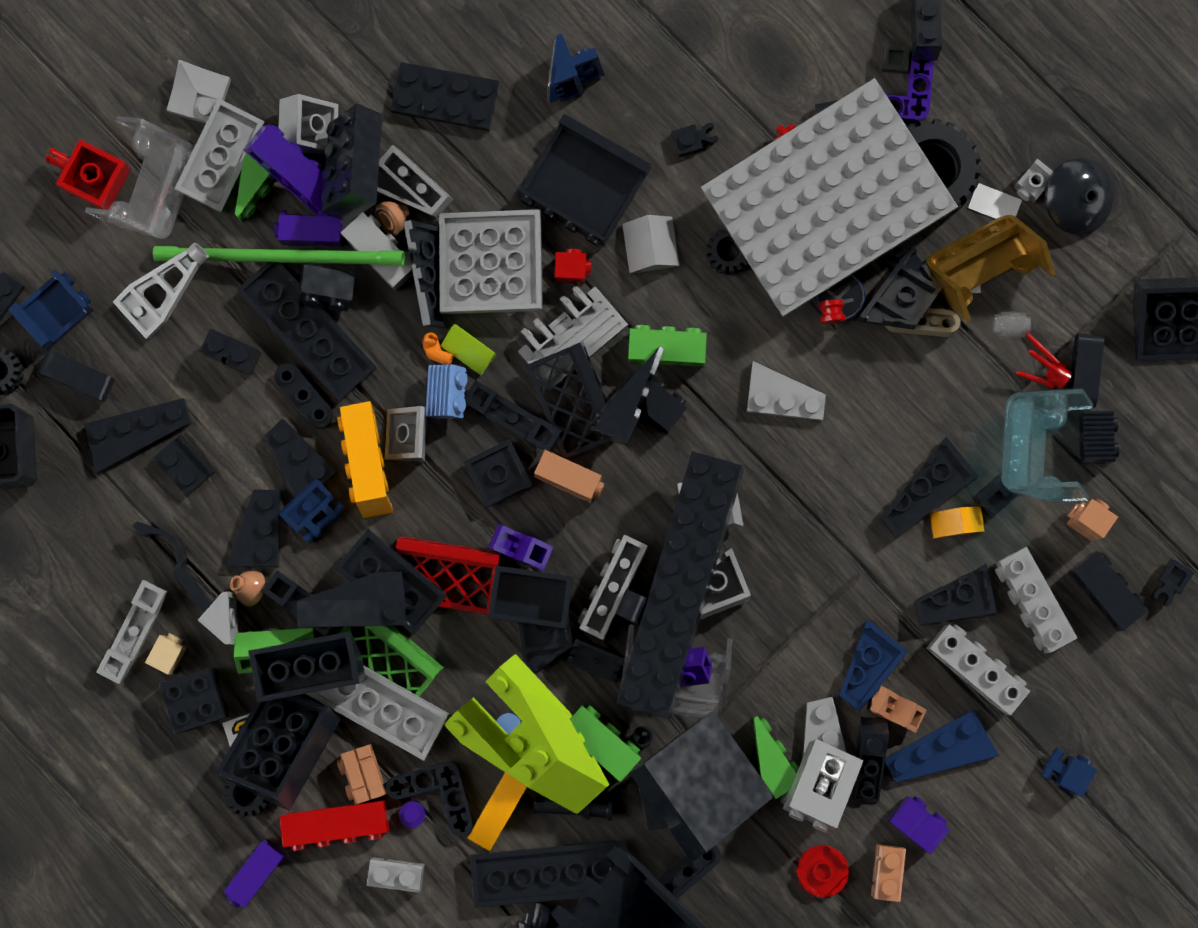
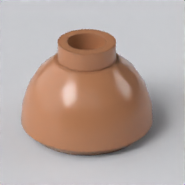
(391, 216)
(248, 587)

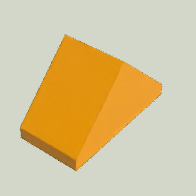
(956, 521)

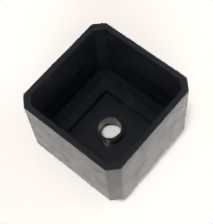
(18, 441)

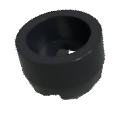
(637, 734)

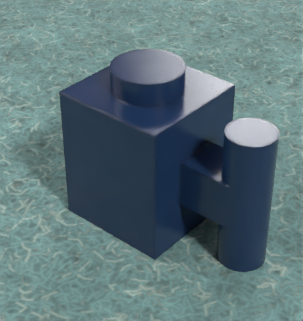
(1073, 775)

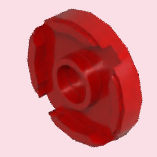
(822, 871)

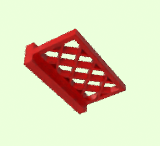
(453, 554)

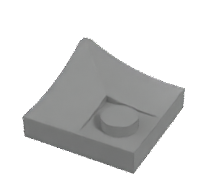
(196, 92)

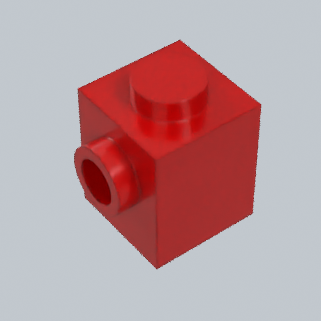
(571, 266)

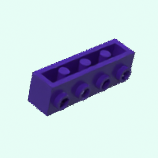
(288, 166)

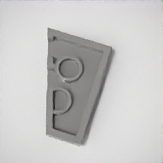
(782, 396)
(823, 724)

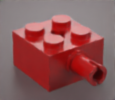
(84, 163)

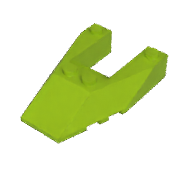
(542, 749)

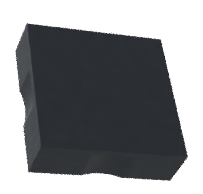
(702, 785)

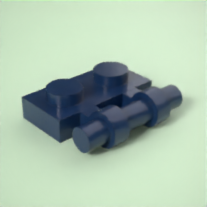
(307, 505)

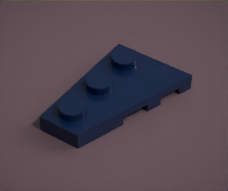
(871, 665)

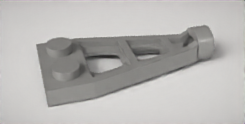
(140, 310)

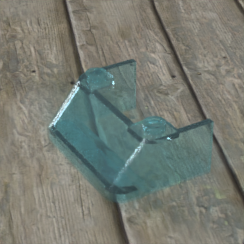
(1024, 443)

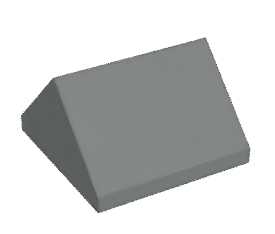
(650, 243)
(406, 434)
(222, 618)

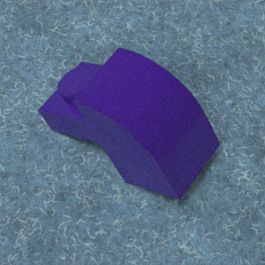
(520, 547)

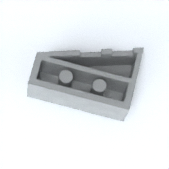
(409, 184)

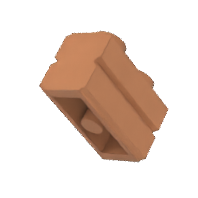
(362, 774)
(888, 872)

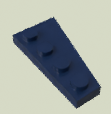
(947, 747)

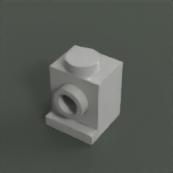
(1026, 189)

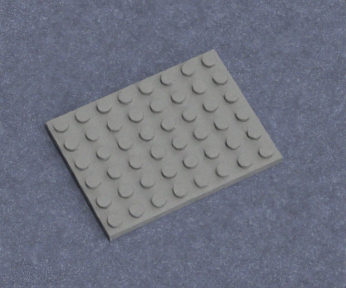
(829, 197)

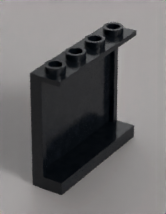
(584, 181)

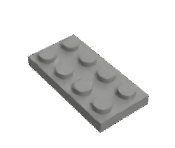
(218, 155)

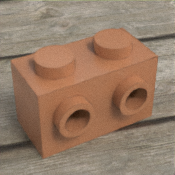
(1091, 519)

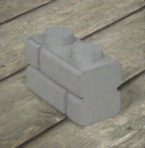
(395, 874)

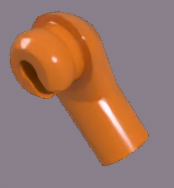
(433, 350)

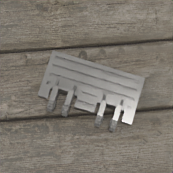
(593, 325)

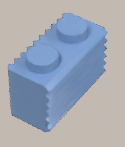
(446, 391)

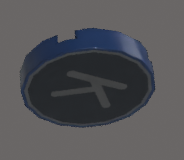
(848, 290)

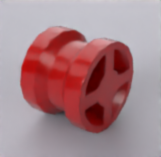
(831, 311)

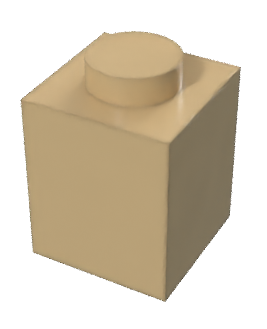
(166, 653)

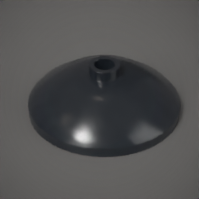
(1068, 200)

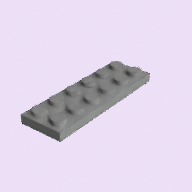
(388, 712)

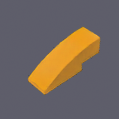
(497, 812)

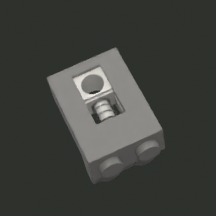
(821, 810)

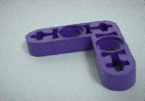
(906, 103)

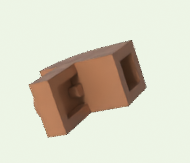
(897, 709)

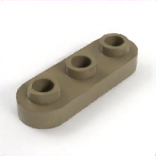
(933, 324)

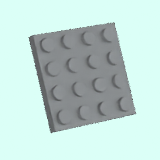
(490, 261)

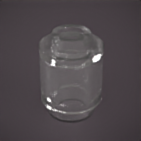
(1011, 324)

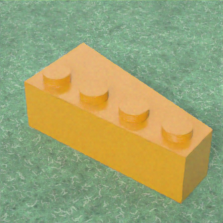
(365, 460)

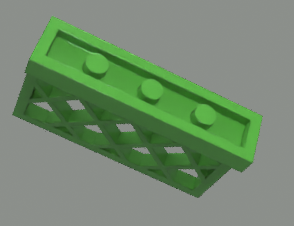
(405, 648)

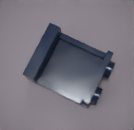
(52, 310)

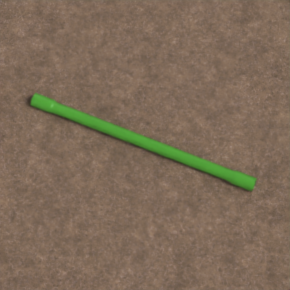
(382, 257)

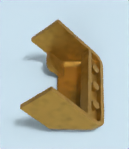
(984, 255)

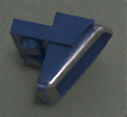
(570, 72)

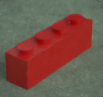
(334, 823)

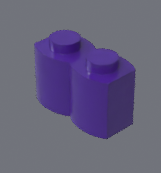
(919, 824)

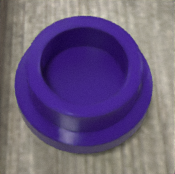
(412, 814)

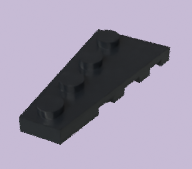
(424, 256)
(932, 486)

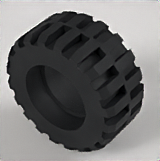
(957, 150)

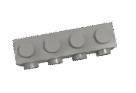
(617, 578)
(1035, 600)
(977, 669)

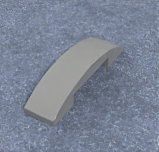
(133, 632)

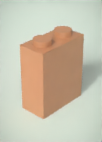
(569, 477)

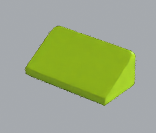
(468, 349)

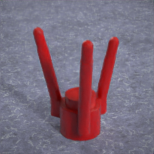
(1057, 372)

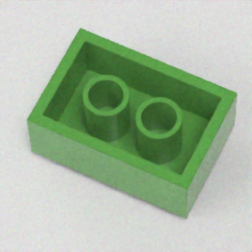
(604, 744)

